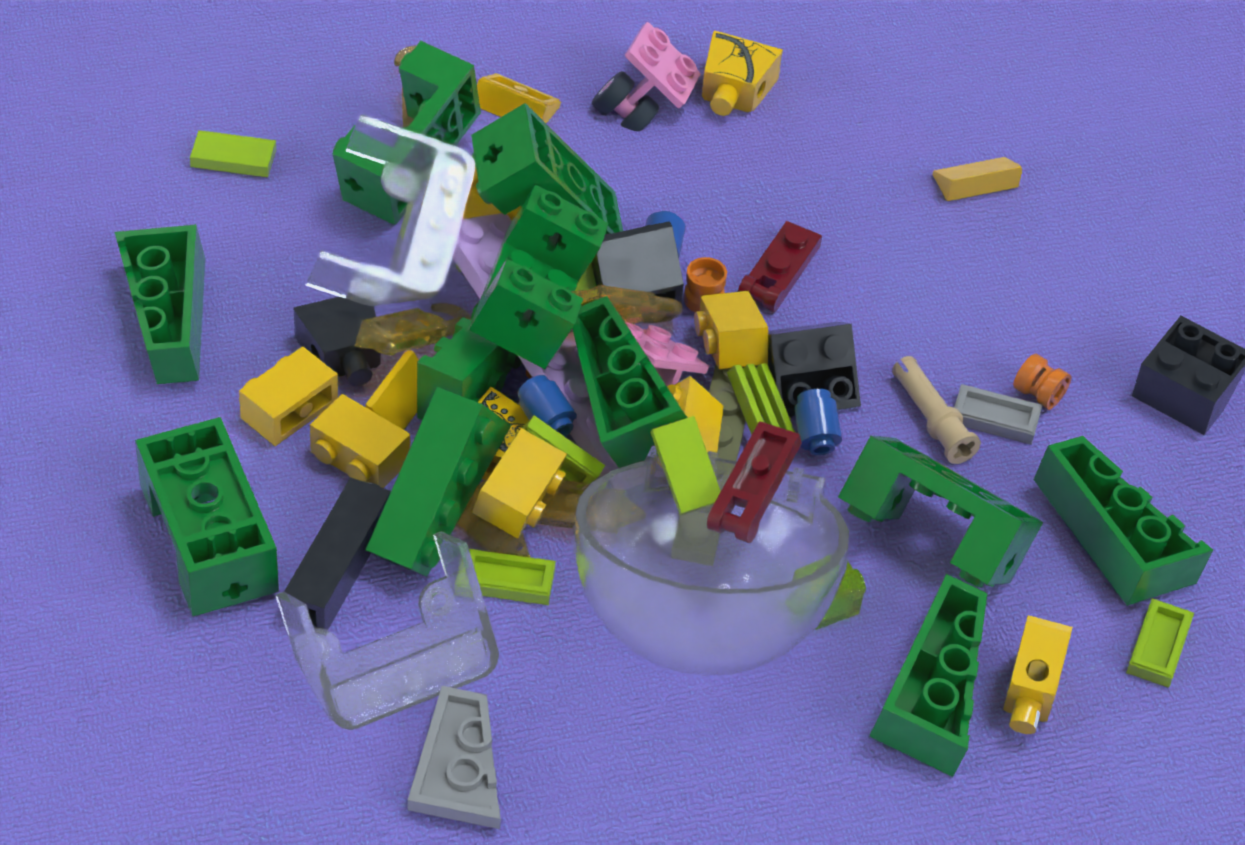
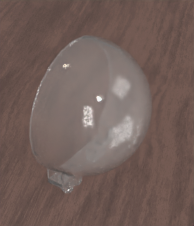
(702, 595)

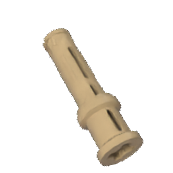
(943, 421)

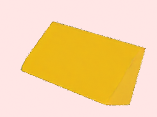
(502, 95)
(978, 178)
(397, 393)

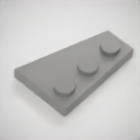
(457, 762)

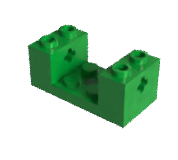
(444, 104)
(524, 152)
(539, 263)
(890, 474)
(219, 545)

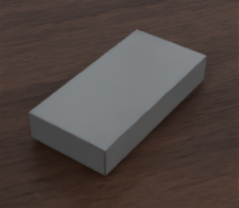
(998, 413)

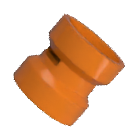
(703, 277)
(1042, 381)

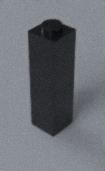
(338, 551)

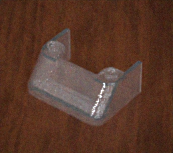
(436, 186)
(406, 667)

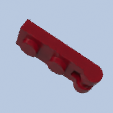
(781, 265)
(754, 481)

